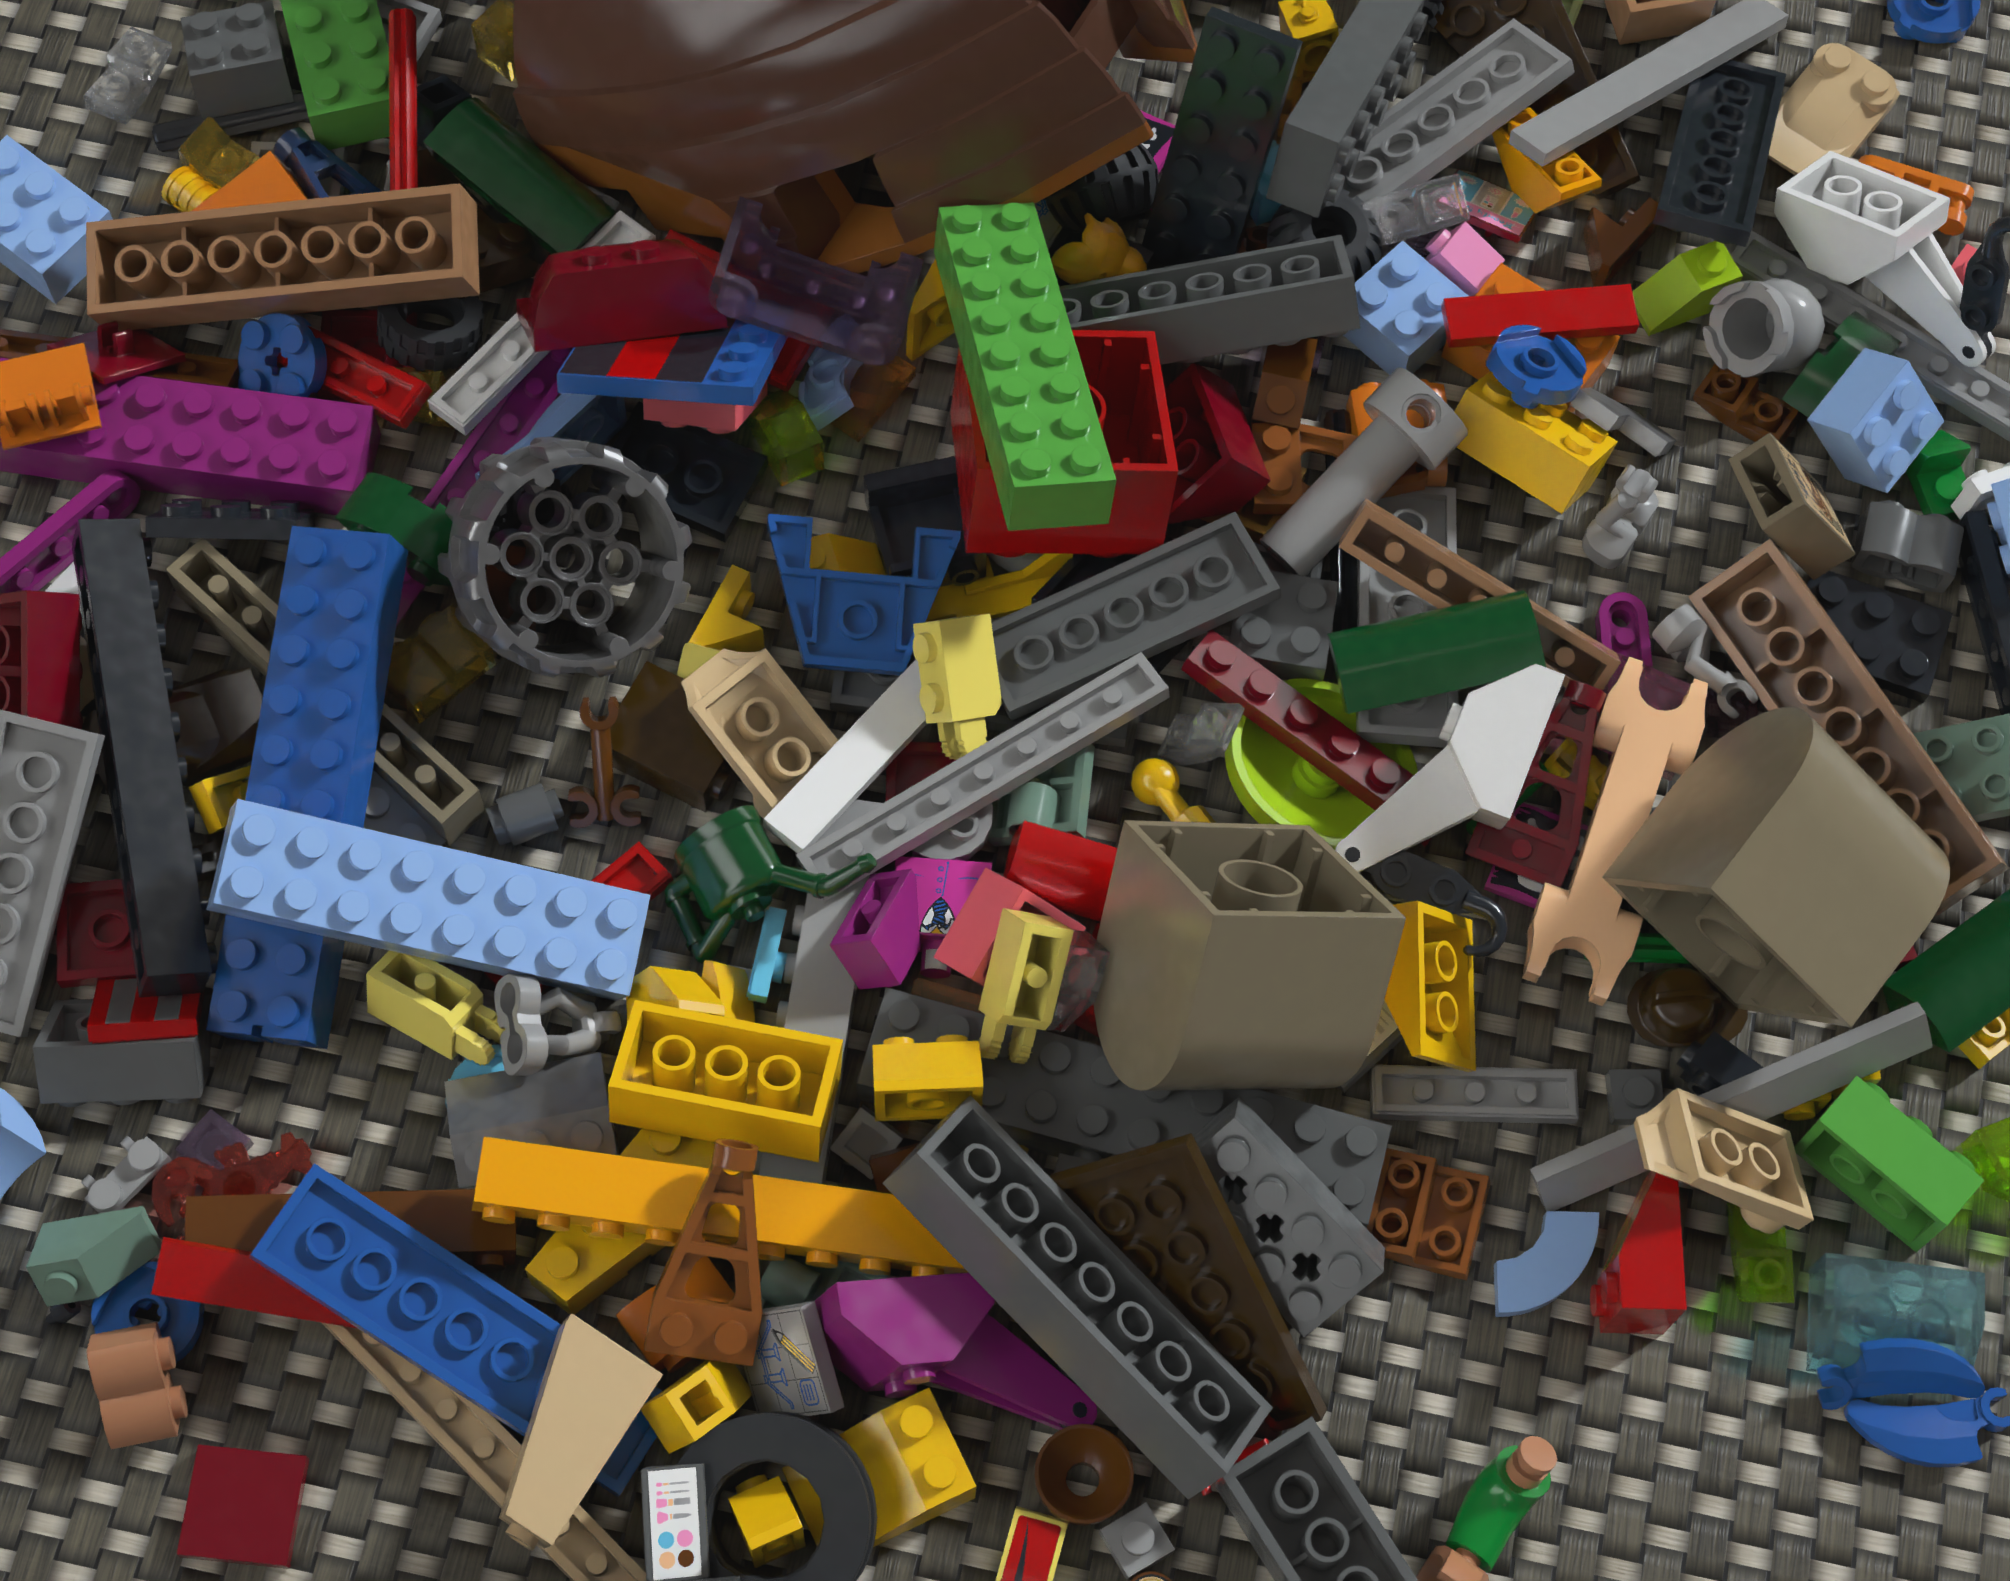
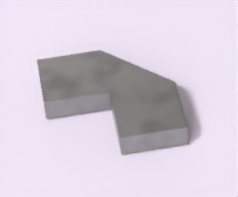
(1613, 415)

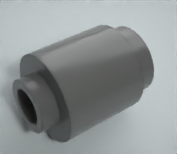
(525, 815)

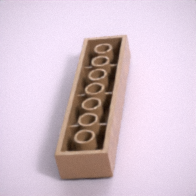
(283, 258)
(1803, 661)

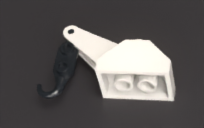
(1880, 227)
(1473, 777)

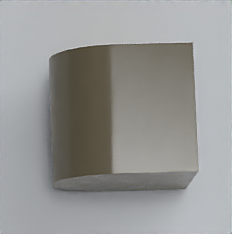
(1784, 872)
(1240, 958)

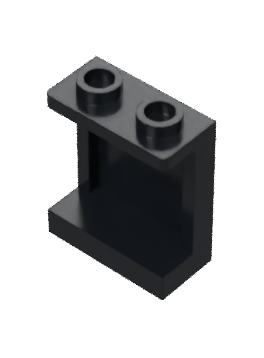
(913, 498)

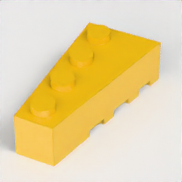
(581, 1266)

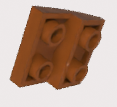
(1428, 1213)

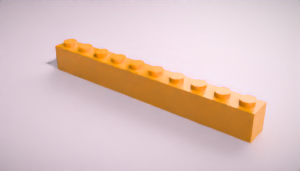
(656, 1196)

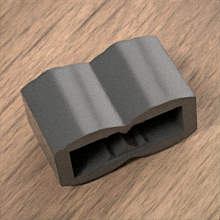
(1907, 546)

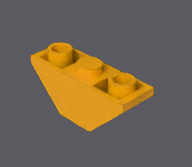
(1543, 186)

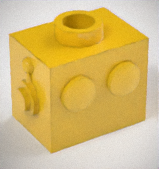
(1315, 26)

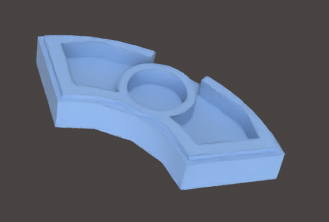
(827, 386)
(1547, 1267)

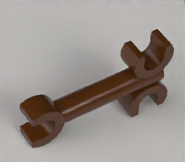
(603, 802)

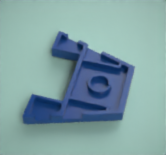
(857, 617)

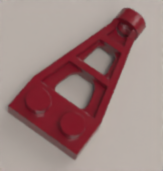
(1527, 849)

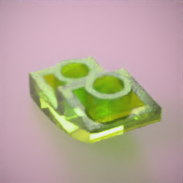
(1759, 1262)

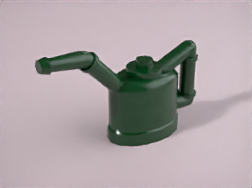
(735, 874)

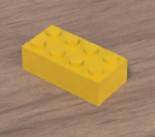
(725, 1080)

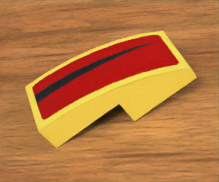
(1032, 1547)

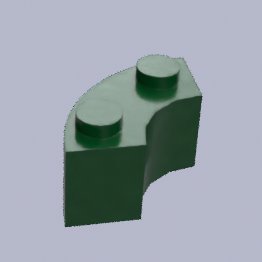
(1828, 367)
(385, 507)

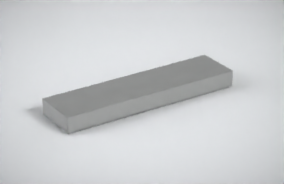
(1474, 1096)

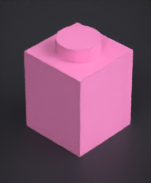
(1463, 257)

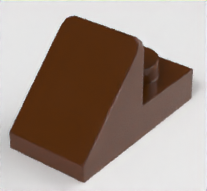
(1613, 243)

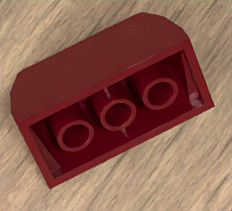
(618, 295)

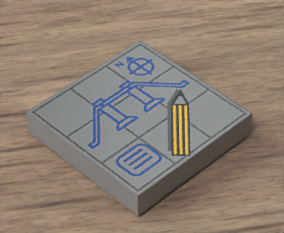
(793, 1363)

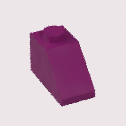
(881, 931)

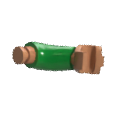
(1492, 1512)

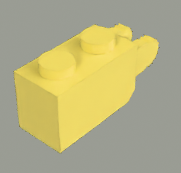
(958, 679)
(1022, 981)
(432, 1006)

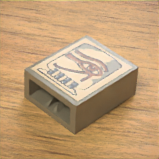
(1791, 506)

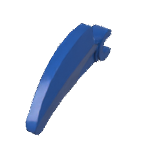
(1898, 1368)
(1931, 1433)

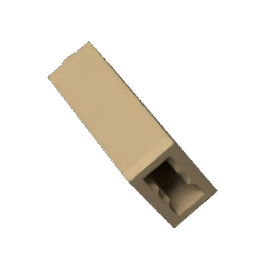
(576, 1423)

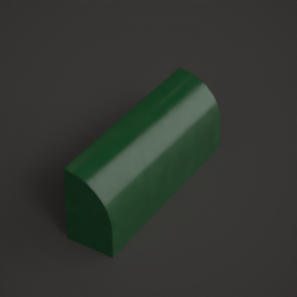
(517, 177)
(1435, 651)
(1960, 978)

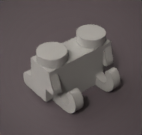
(127, 1177)

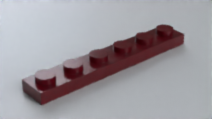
(1296, 721)

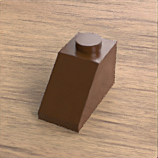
(1284, 384)

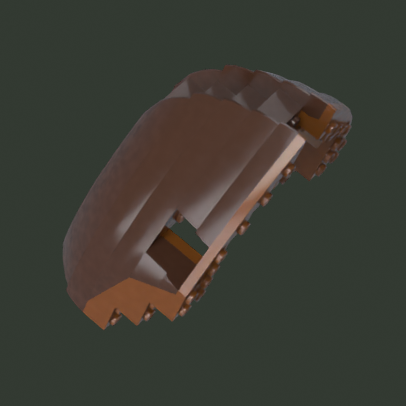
(776, 94)

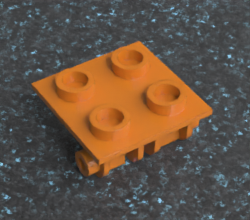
(46, 396)

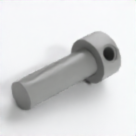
(1366, 469)

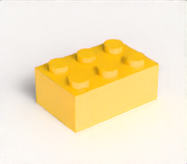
(1536, 448)

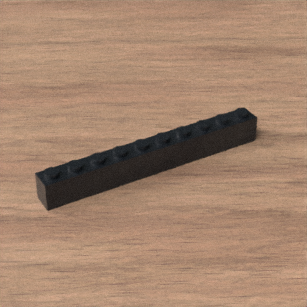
(142, 760)

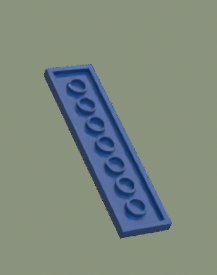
(424, 1306)

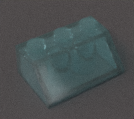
(1880, 1299)

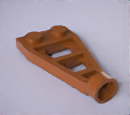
(1282, 453)
(702, 1326)

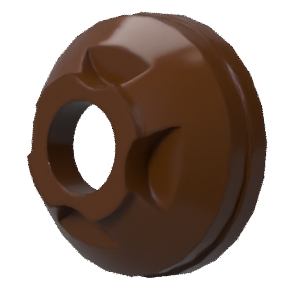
(1089, 1447)

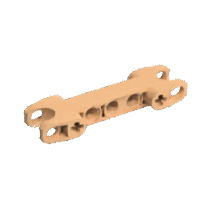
(1590, 912)

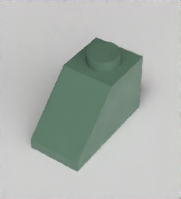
(90, 1254)

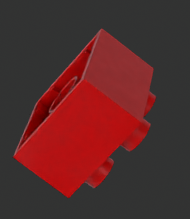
(1137, 430)

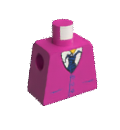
(941, 893)

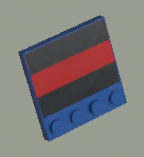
(690, 367)

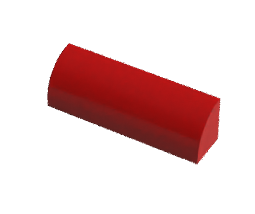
(1061, 868)

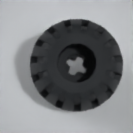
(1113, 191)
(1339, 218)

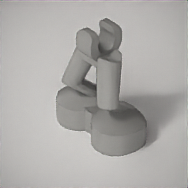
(1622, 519)
(1689, 639)
(525, 1040)

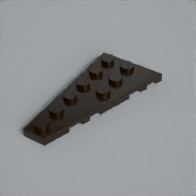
(1472, 21)
(1181, 1235)

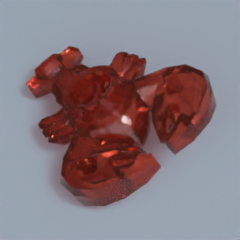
(237, 1177)

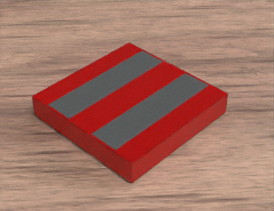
(122, 1016)

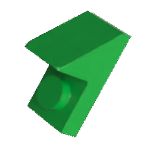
(1938, 474)

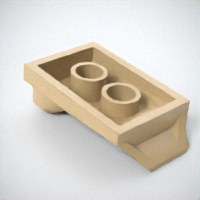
(1831, 108)
(757, 722)
(1726, 1157)

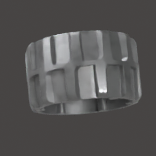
(655, 568)

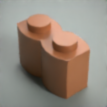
(135, 1385)

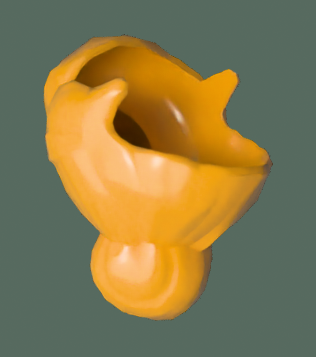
(1099, 255)

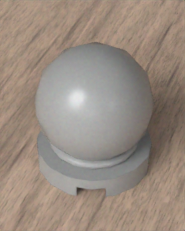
(1763, 326)

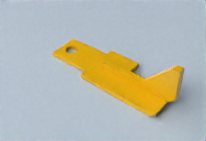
(996, 594)

